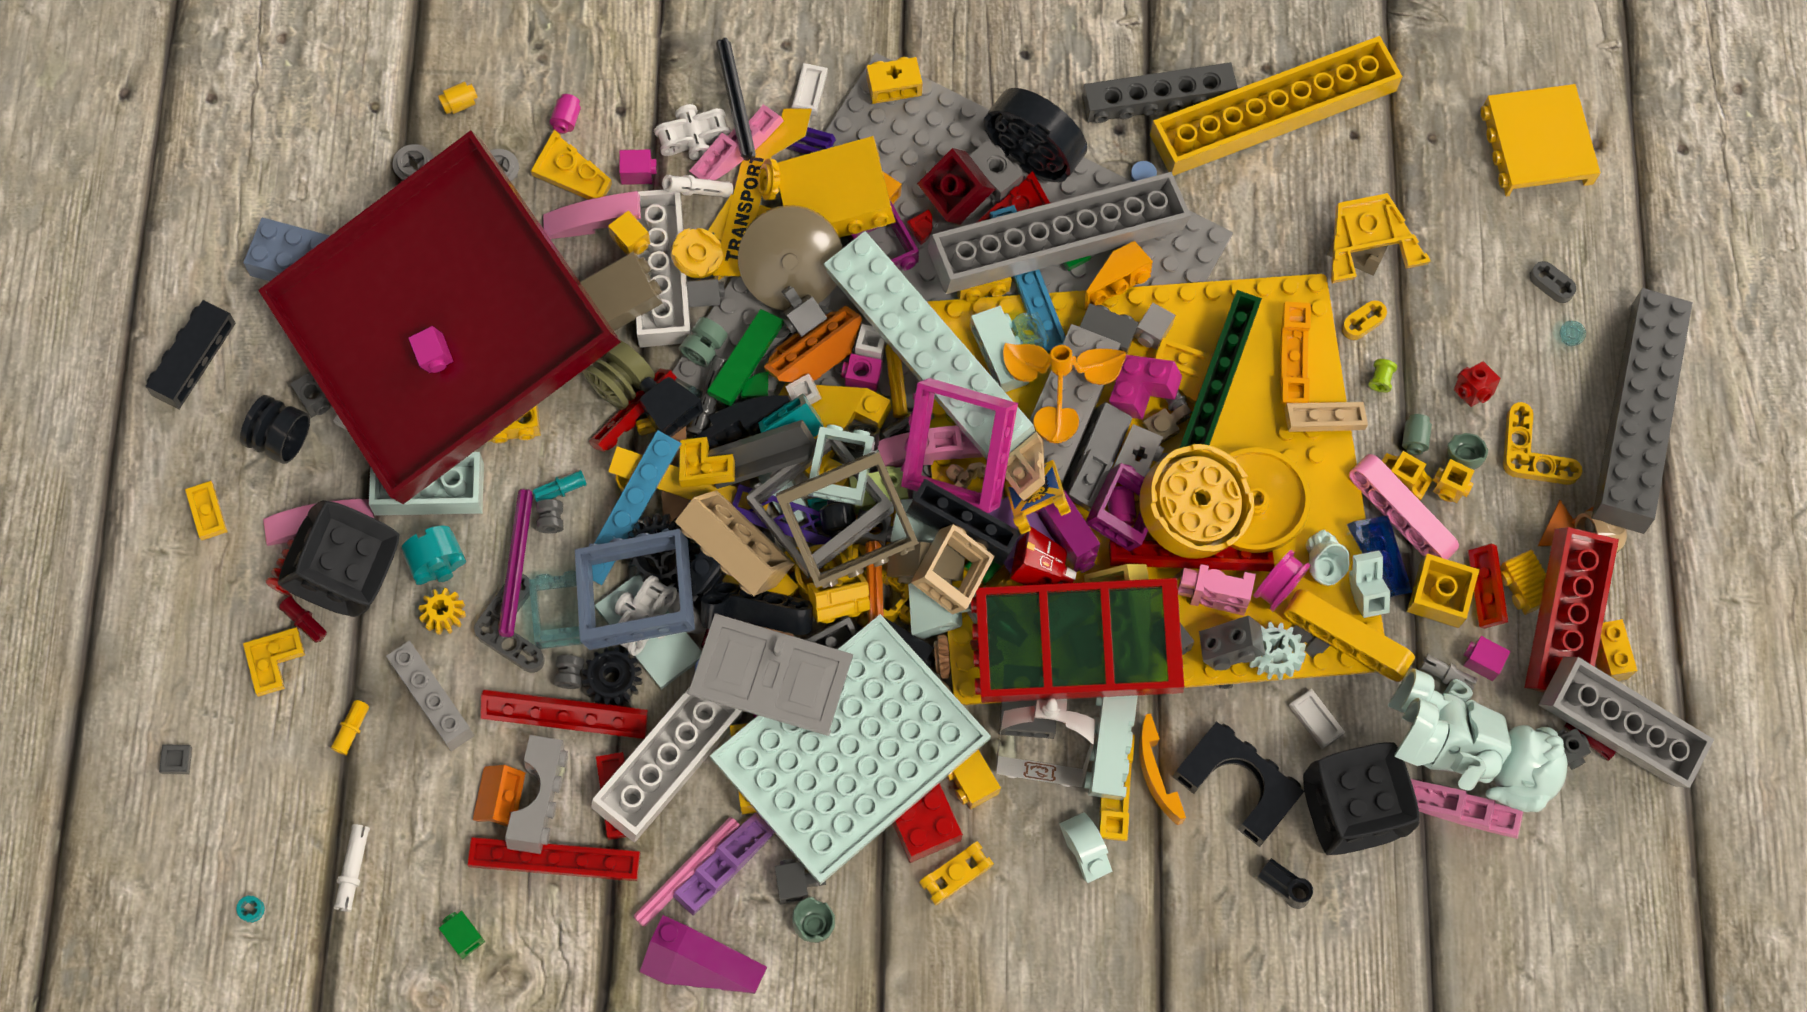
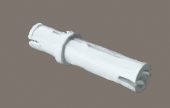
(689, 185)
(349, 877)

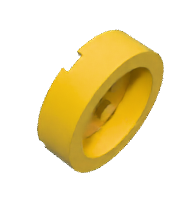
(1174, 514)

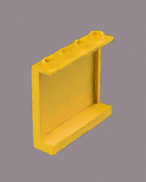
(1539, 138)
(840, 185)

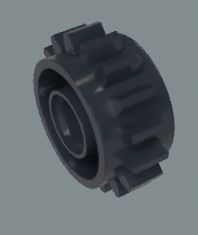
(607, 663)

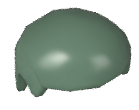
(1467, 450)
(813, 920)

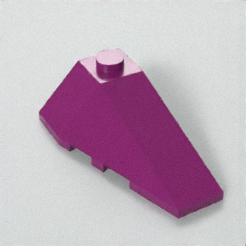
(692, 959)

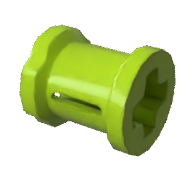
(1382, 375)

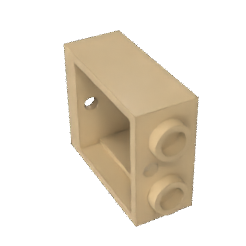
(939, 589)

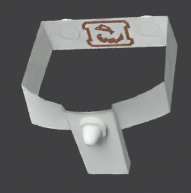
(1047, 709)

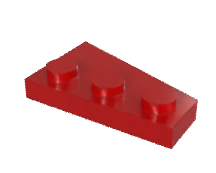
(1024, 197)

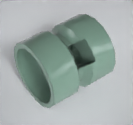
(705, 338)

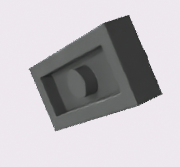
(1089, 479)

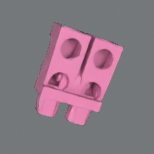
(1216, 589)

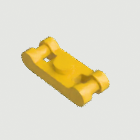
(956, 873)

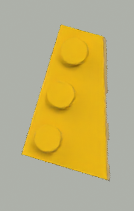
(569, 170)

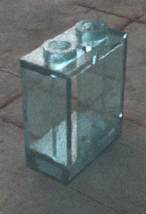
(554, 637)

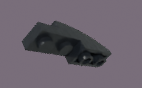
(741, 417)

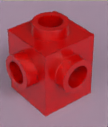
(1476, 384)

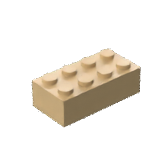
(734, 543)

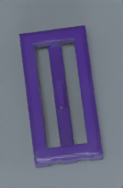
(813, 138)

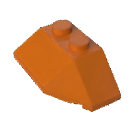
(817, 349)

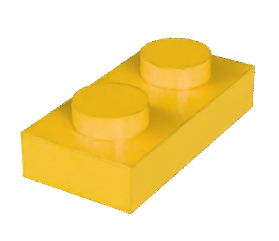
(206, 510)

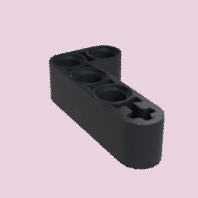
(763, 610)

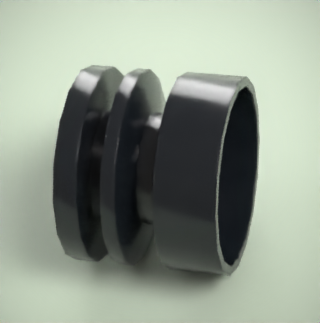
(275, 429)

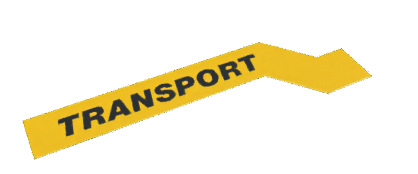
(746, 194)

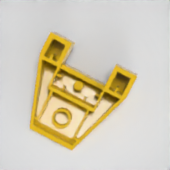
(840, 407)

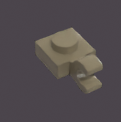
(1165, 423)

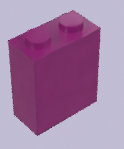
(1072, 534)

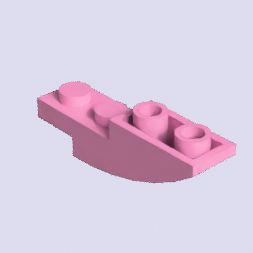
(942, 444)

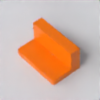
(499, 794)

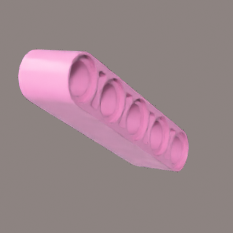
(1403, 508)

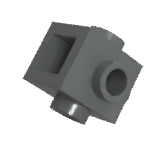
(1575, 747)

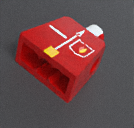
(1040, 561)

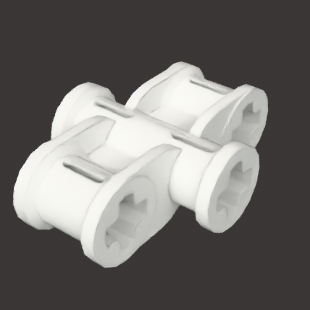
(685, 134)
(646, 604)

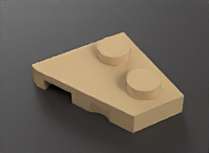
(1026, 467)

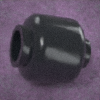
(836, 517)

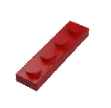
(624, 419)

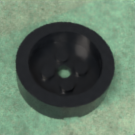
(1036, 134)

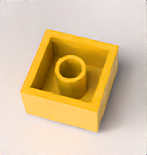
(1443, 590)

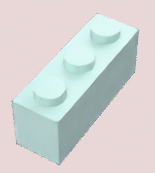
(991, 332)

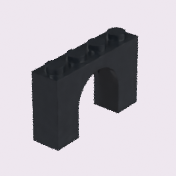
(1223, 748)

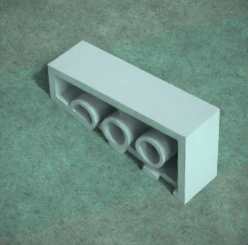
(1111, 747)

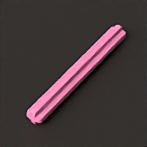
(685, 872)

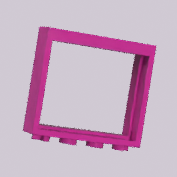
(998, 451)

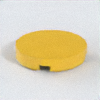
(696, 253)

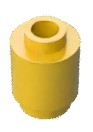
(458, 98)

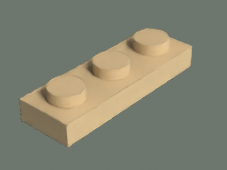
(1325, 416)

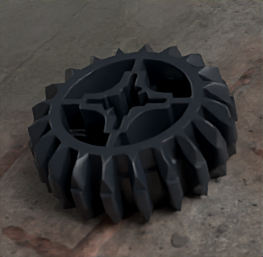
(661, 561)

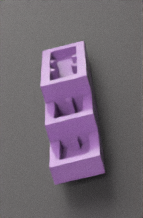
(724, 864)

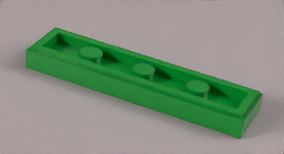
(745, 357)

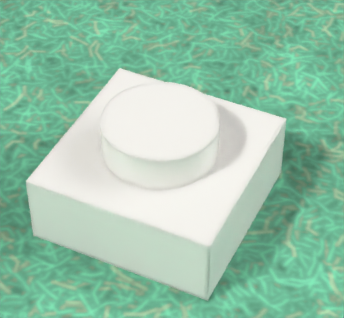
(806, 386)

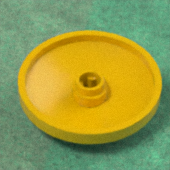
(1280, 499)

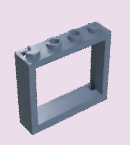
(640, 629)

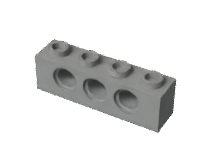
(430, 696)

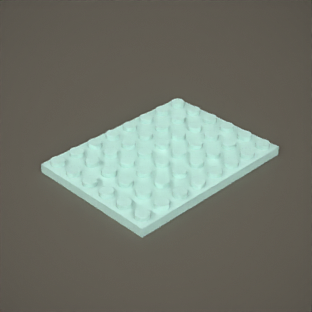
(885, 751)

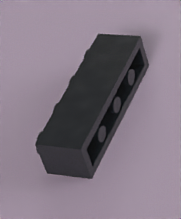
(190, 354)
(941, 509)

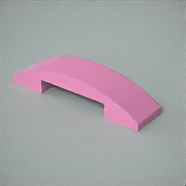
(284, 525)

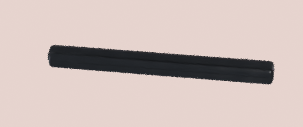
(735, 99)

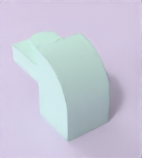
(1367, 585)
(1087, 845)

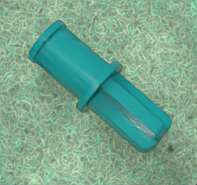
(560, 486)

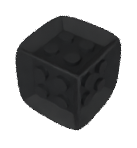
(339, 559)
(1360, 798)

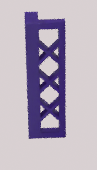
(810, 536)

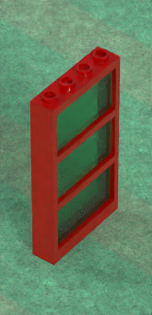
(1078, 640)

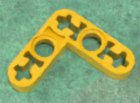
(1524, 454)

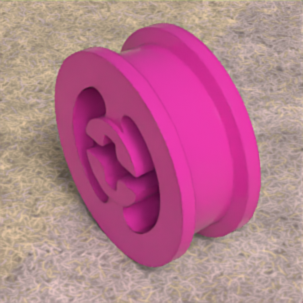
(1281, 580)

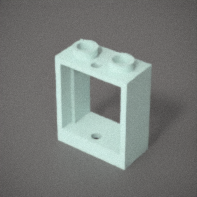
(837, 492)

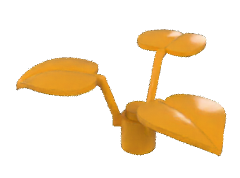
(1026, 362)

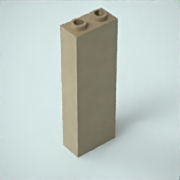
(623, 290)

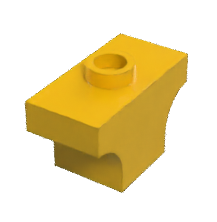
(1409, 472)

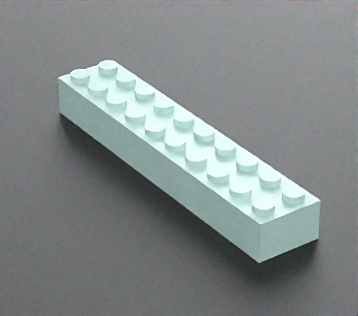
(920, 337)

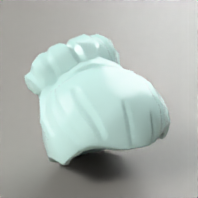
(1327, 558)

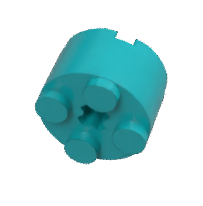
(433, 555)

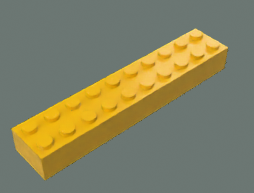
(1275, 105)

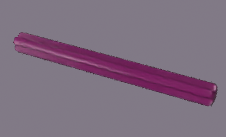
(515, 563)

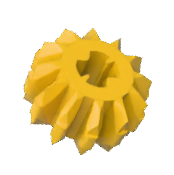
(449, 618)

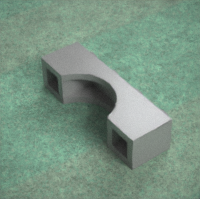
(528, 826)

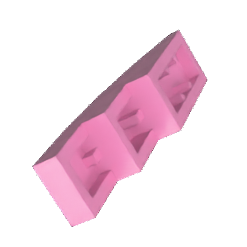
(725, 152)
(589, 215)
(1467, 809)

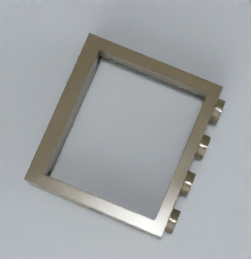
(855, 566)

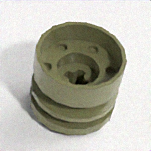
(617, 375)

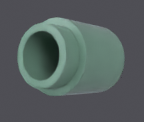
(1417, 434)

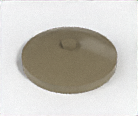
(787, 250)

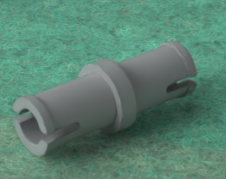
(1445, 671)

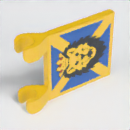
(1049, 493)

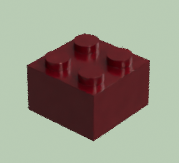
(956, 186)

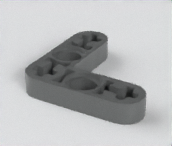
(495, 641)

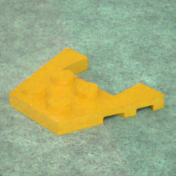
(1369, 225)

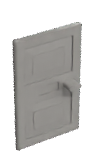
(771, 674)

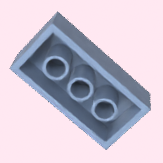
(278, 247)

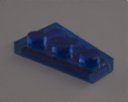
(1378, 535)

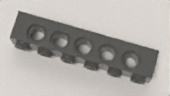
(1169, 83)

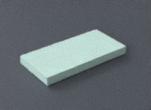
(661, 658)

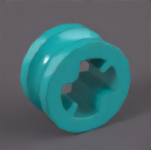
(249, 917)

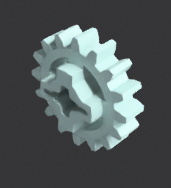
(1278, 654)

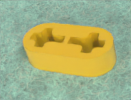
(1361, 316)

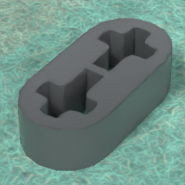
(1553, 282)

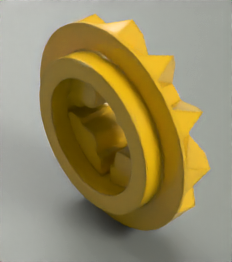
(769, 179)

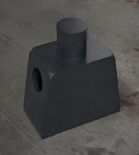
(669, 405)

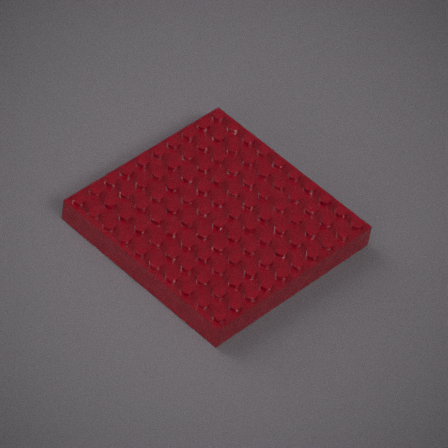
(448, 254)

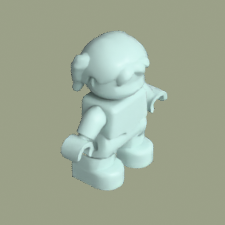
(1475, 742)

